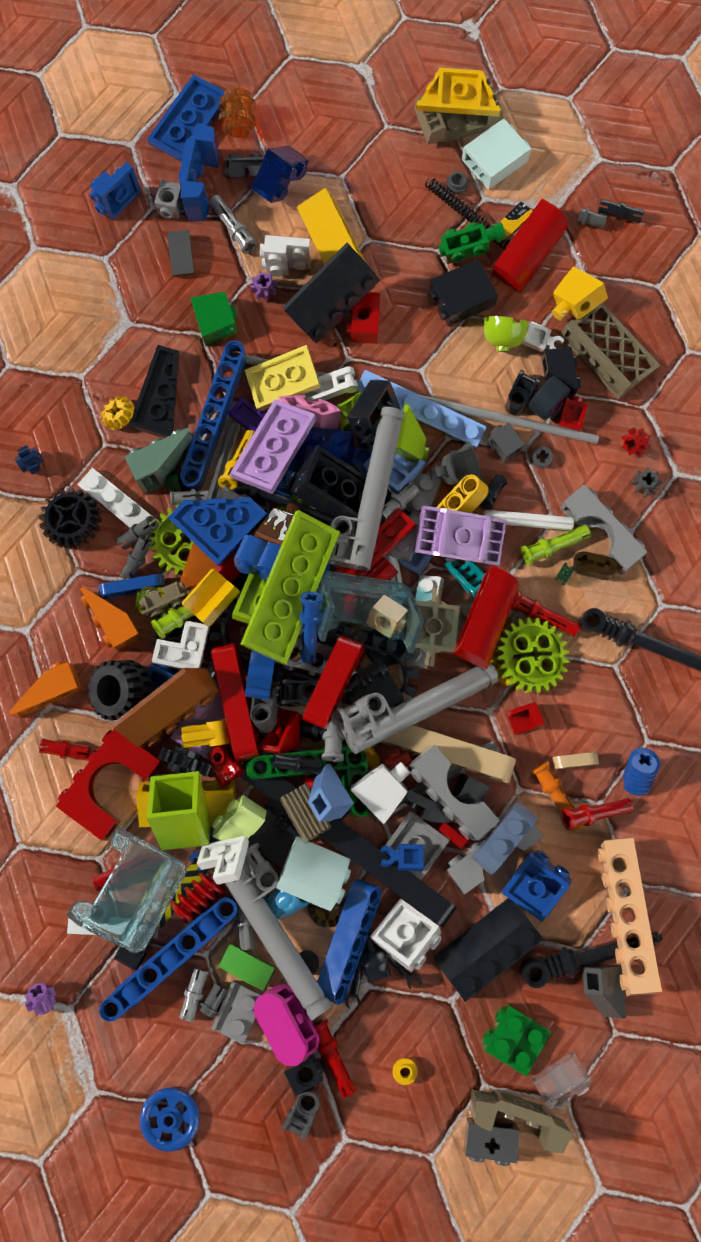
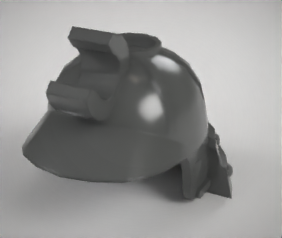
(457, 465)

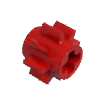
(636, 441)

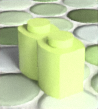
(241, 819)

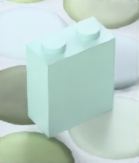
(496, 153)
(314, 874)

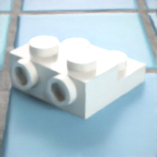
(283, 253)
(407, 935)

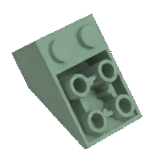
(156, 461)

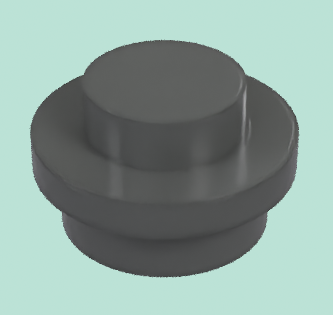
(457, 182)

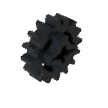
(184, 761)

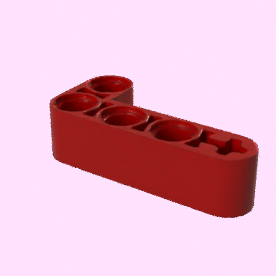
(333, 681)

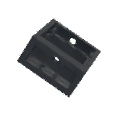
(377, 396)

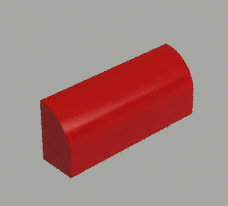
(530, 246)
(487, 617)

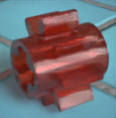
(397, 756)

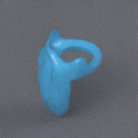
(284, 904)

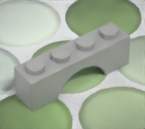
(585, 507)
(432, 770)
(469, 874)

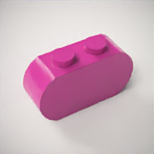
(286, 1025)

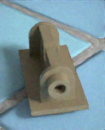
(156, 604)

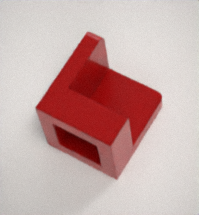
(525, 718)

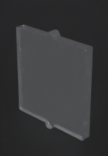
(604, 594)

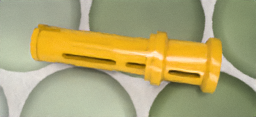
(226, 479)

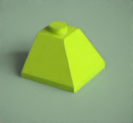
(411, 438)

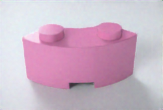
(326, 413)

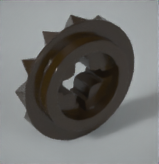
(319, 916)

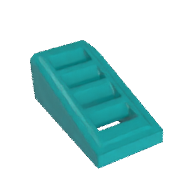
(471, 588)

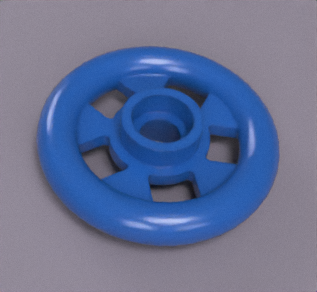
(190, 1116)

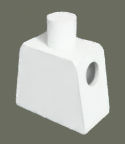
(382, 790)

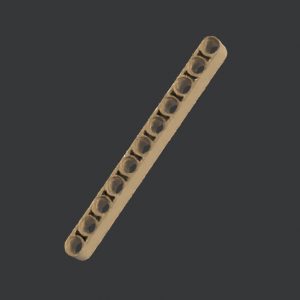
(459, 753)

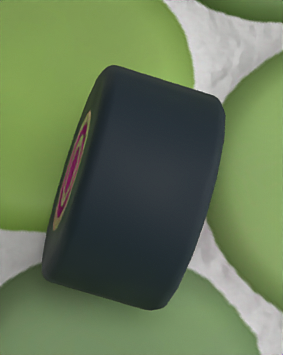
(549, 398)

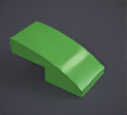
(247, 967)

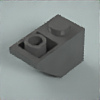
(604, 989)

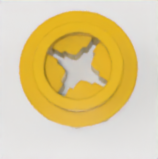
(122, 417)

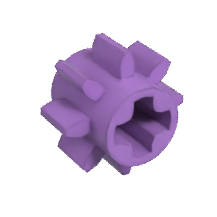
(264, 280)
(40, 999)

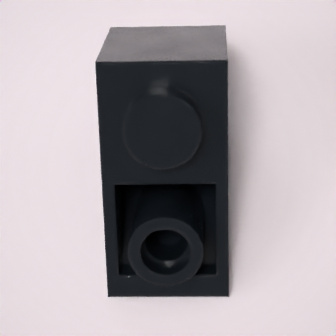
(562, 364)

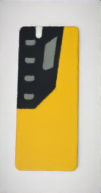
(515, 218)

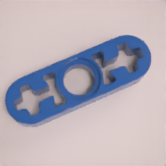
(130, 586)

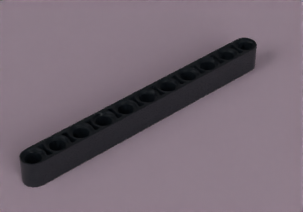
(365, 855)

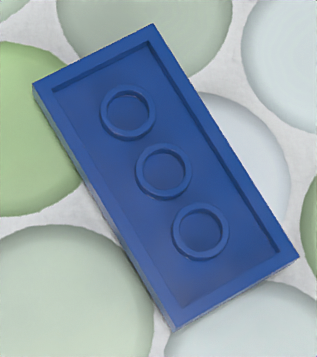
(194, 104)

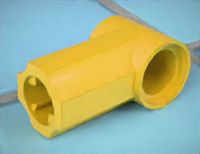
(210, 734)

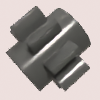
(641, 486)

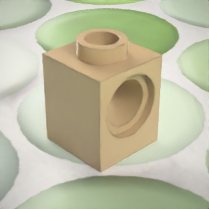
(387, 616)

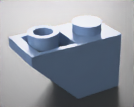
(328, 796)

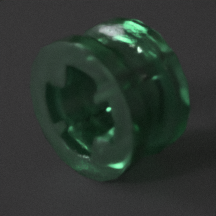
(564, 573)

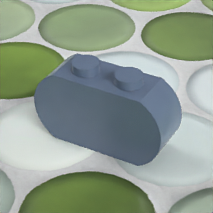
(504, 837)

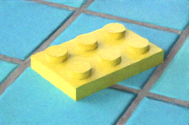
(282, 376)

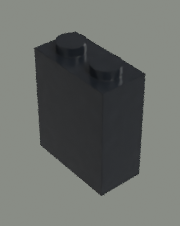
(462, 292)

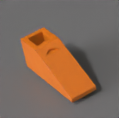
(117, 625)

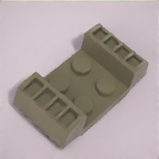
(452, 126)
(552, 1130)

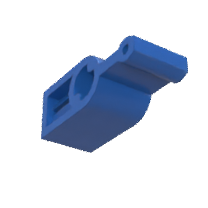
(259, 676)

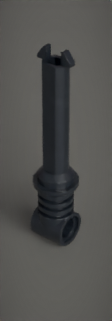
(625, 634)
(570, 962)

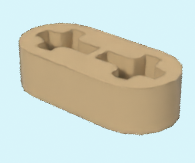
(575, 760)

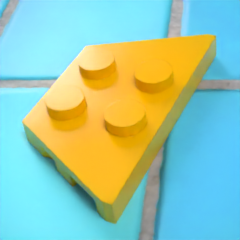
(459, 93)

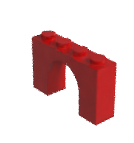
(79, 799)

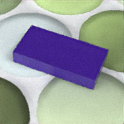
(246, 415)

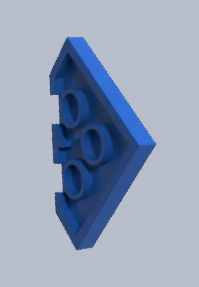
(218, 524)

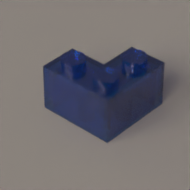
(277, 170)

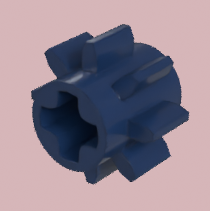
(29, 460)

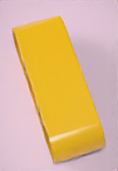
(463, 494)

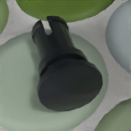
(494, 489)

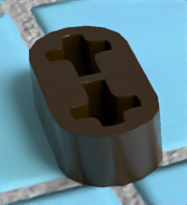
(595, 565)

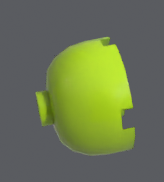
(505, 332)

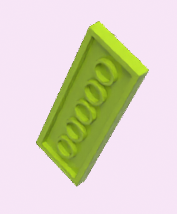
(295, 571)

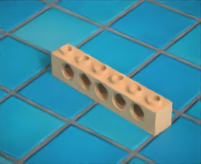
(625, 852)

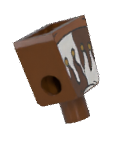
(276, 524)

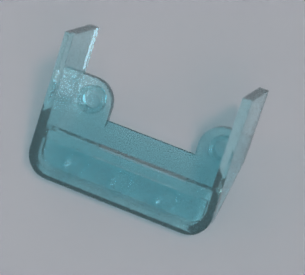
(352, 598)

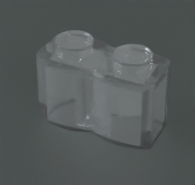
(562, 1081)

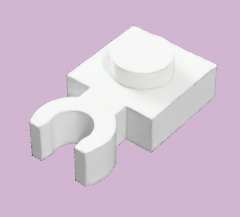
(539, 338)

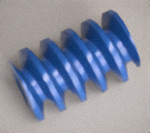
(641, 771)

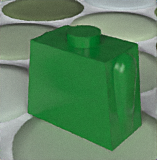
(214, 316)

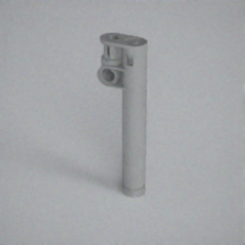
(357, 545)
(371, 727)
(250, 897)

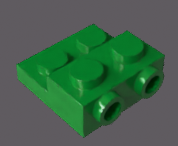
(515, 1039)

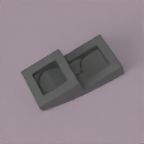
(181, 253)

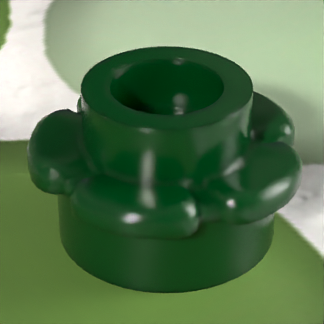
(174, 483)

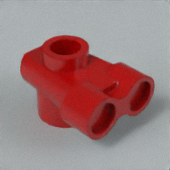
(226, 768)

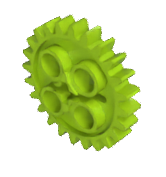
(165, 529)
(528, 634)

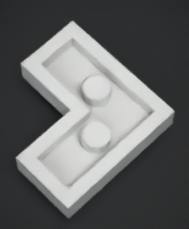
(185, 654)
(226, 856)

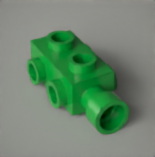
(469, 241)

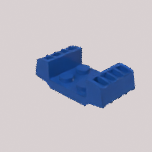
(199, 152)

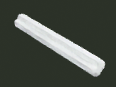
(533, 520)

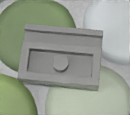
(236, 1012)

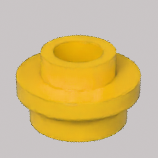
(402, 1063)

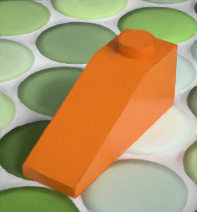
(50, 687)

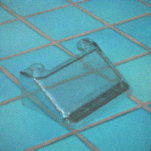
(133, 894)

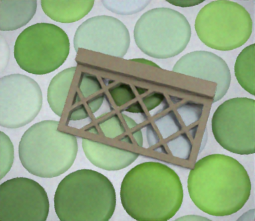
(597, 358)

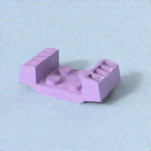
(460, 535)

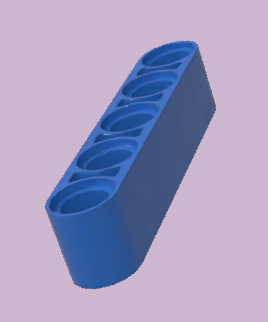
(349, 940)

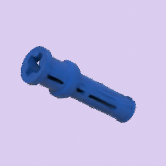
(310, 618)

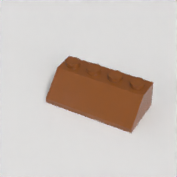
(167, 707)

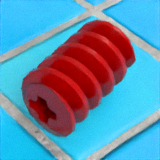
(195, 898)

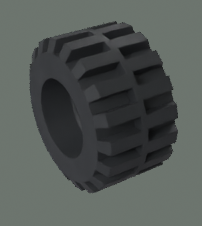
(105, 687)

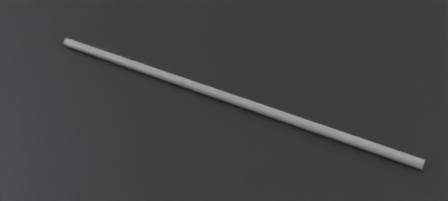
(482, 413)

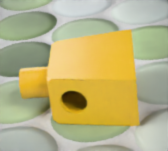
(578, 294)

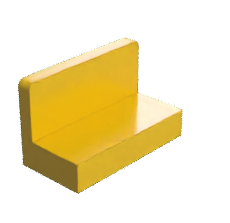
(210, 597)

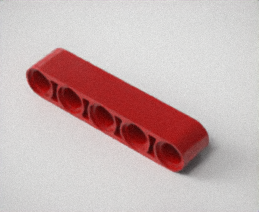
(236, 706)

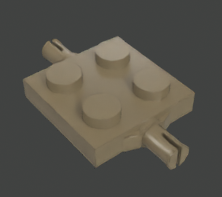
(439, 627)

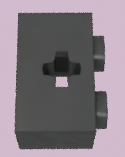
(503, 1151)

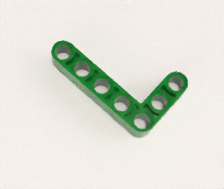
(347, 770)

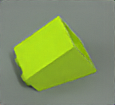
(178, 811)

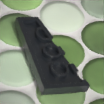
(157, 399)

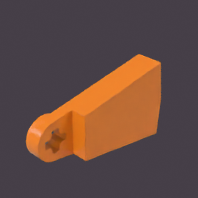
(196, 567)

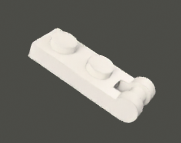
(331, 387)

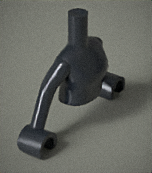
(376, 967)

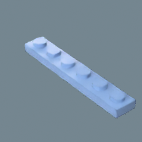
(432, 413)

